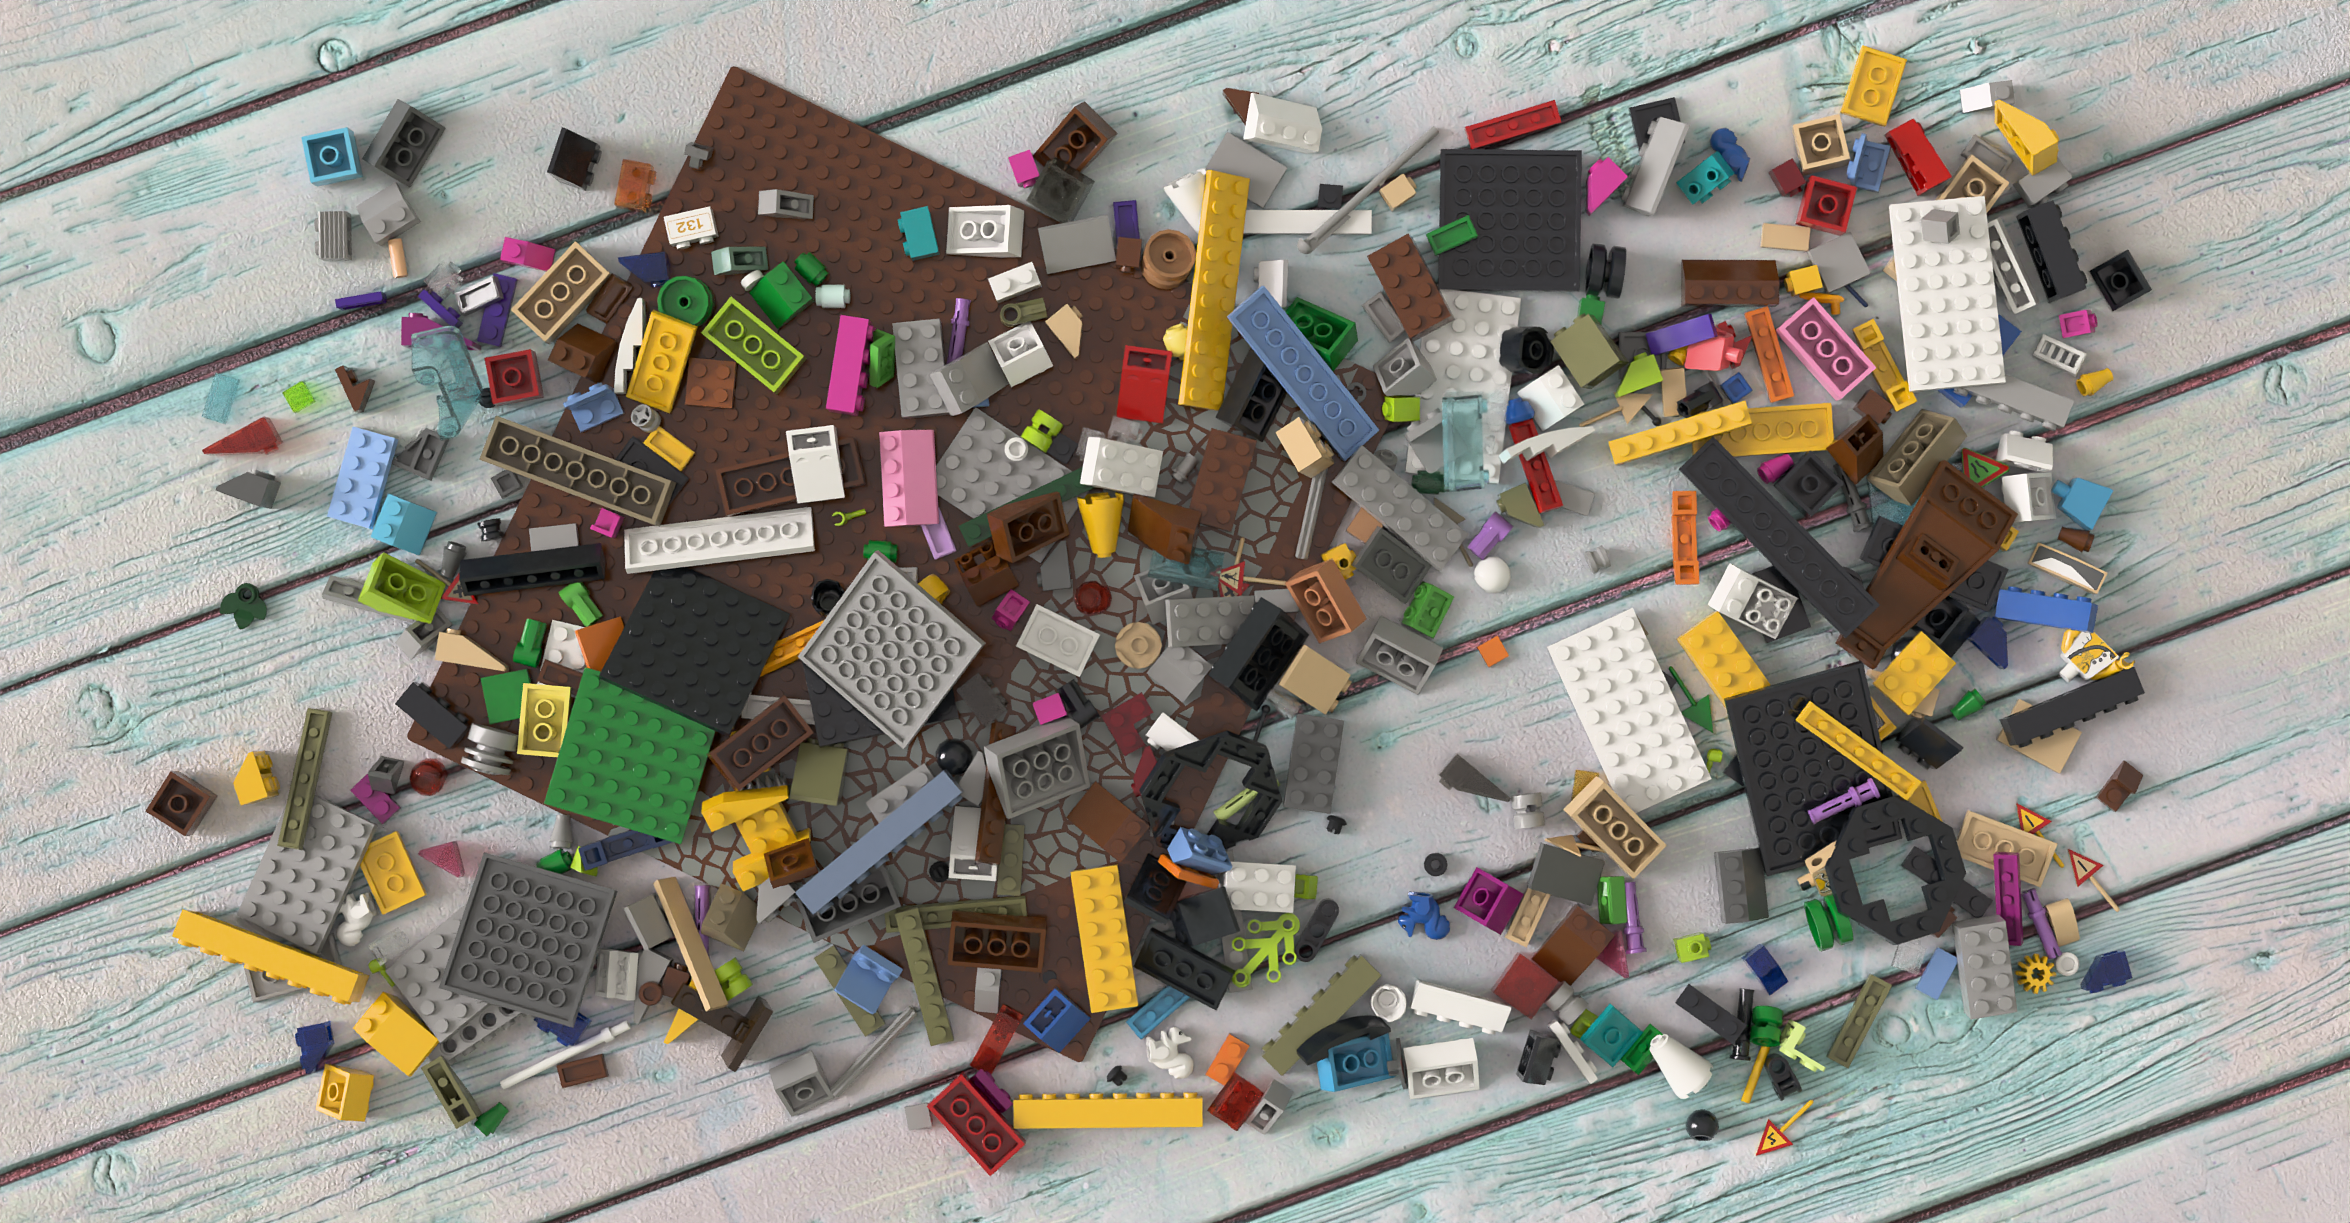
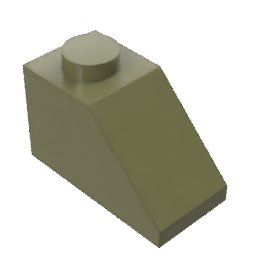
(1520, 506)

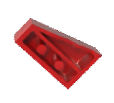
(1917, 157)

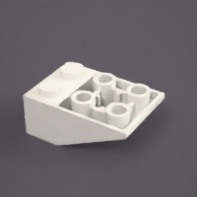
(815, 463)
(1752, 601)
(963, 847)

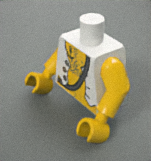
(2089, 657)

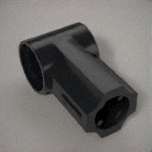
(1700, 400)
(1080, 708)

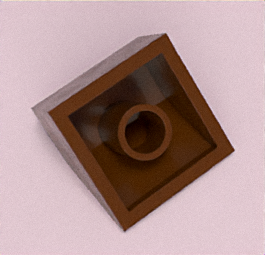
(583, 352)

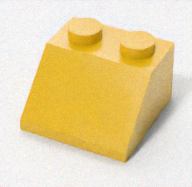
(345, 1093)

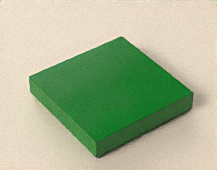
(504, 695)

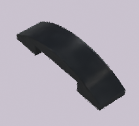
(1317, 1046)

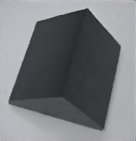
(2120, 280)

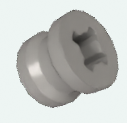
(643, 413)
(1597, 559)

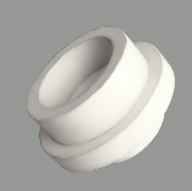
(1016, 449)

